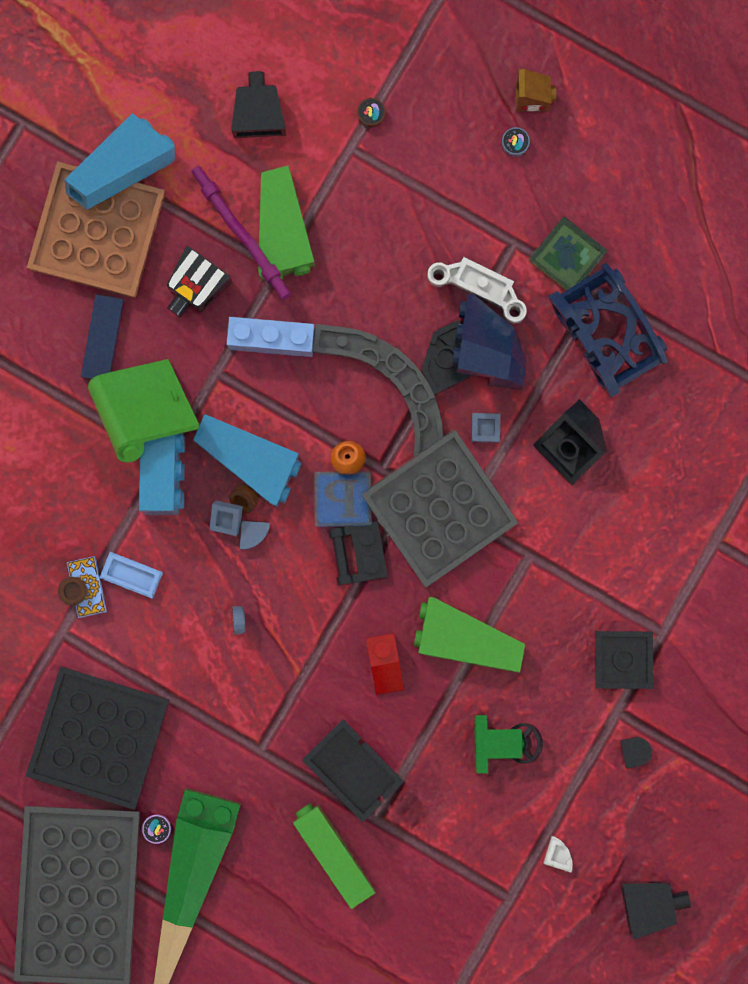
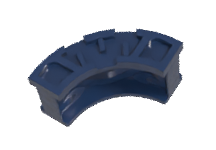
(605, 367)

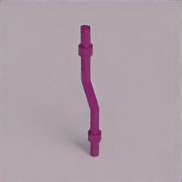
(269, 271)

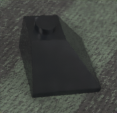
(573, 442)

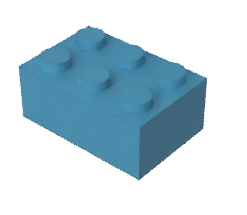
(161, 476)

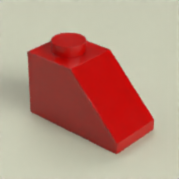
(385, 664)

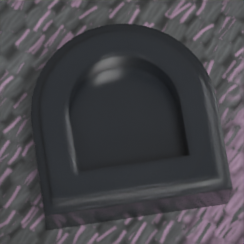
(635, 751)

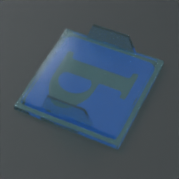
(340, 499)

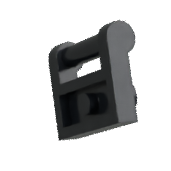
(367, 551)

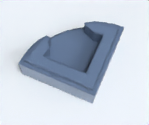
(252, 534)

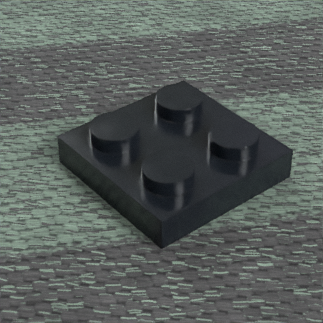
(624, 659)

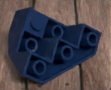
(488, 346)

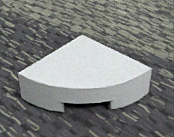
(558, 855)

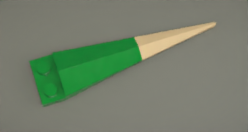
(198, 846)

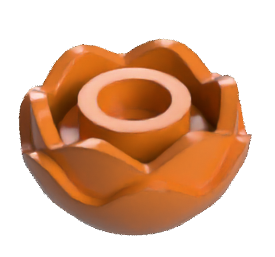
(350, 465)

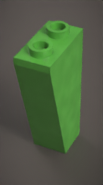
(282, 226)
(462, 638)
(333, 854)

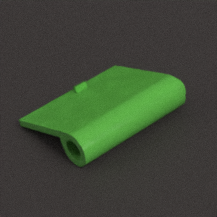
(141, 406)

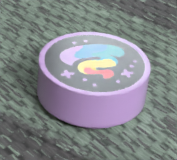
(156, 829)

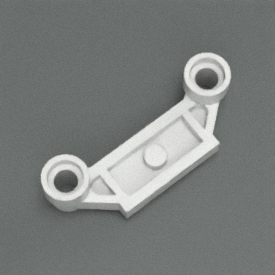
(482, 283)

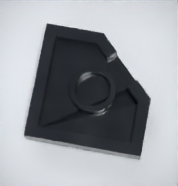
(438, 361)

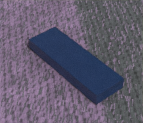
(102, 336)

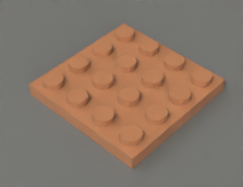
(96, 245)

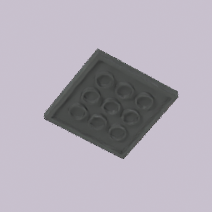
(439, 508)

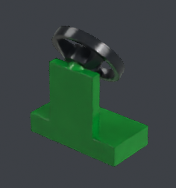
(503, 743)

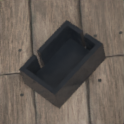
(352, 770)

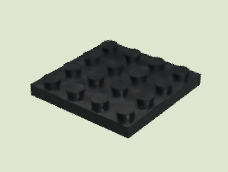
(97, 738)

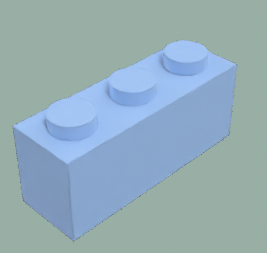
(270, 336)

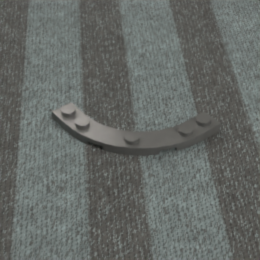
(396, 367)

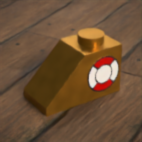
(534, 91)

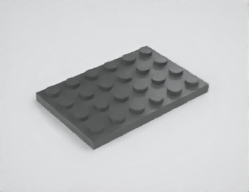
(77, 895)

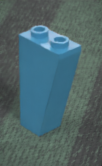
(119, 162)
(250, 458)

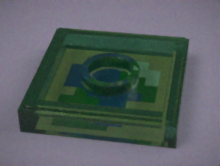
(567, 254)

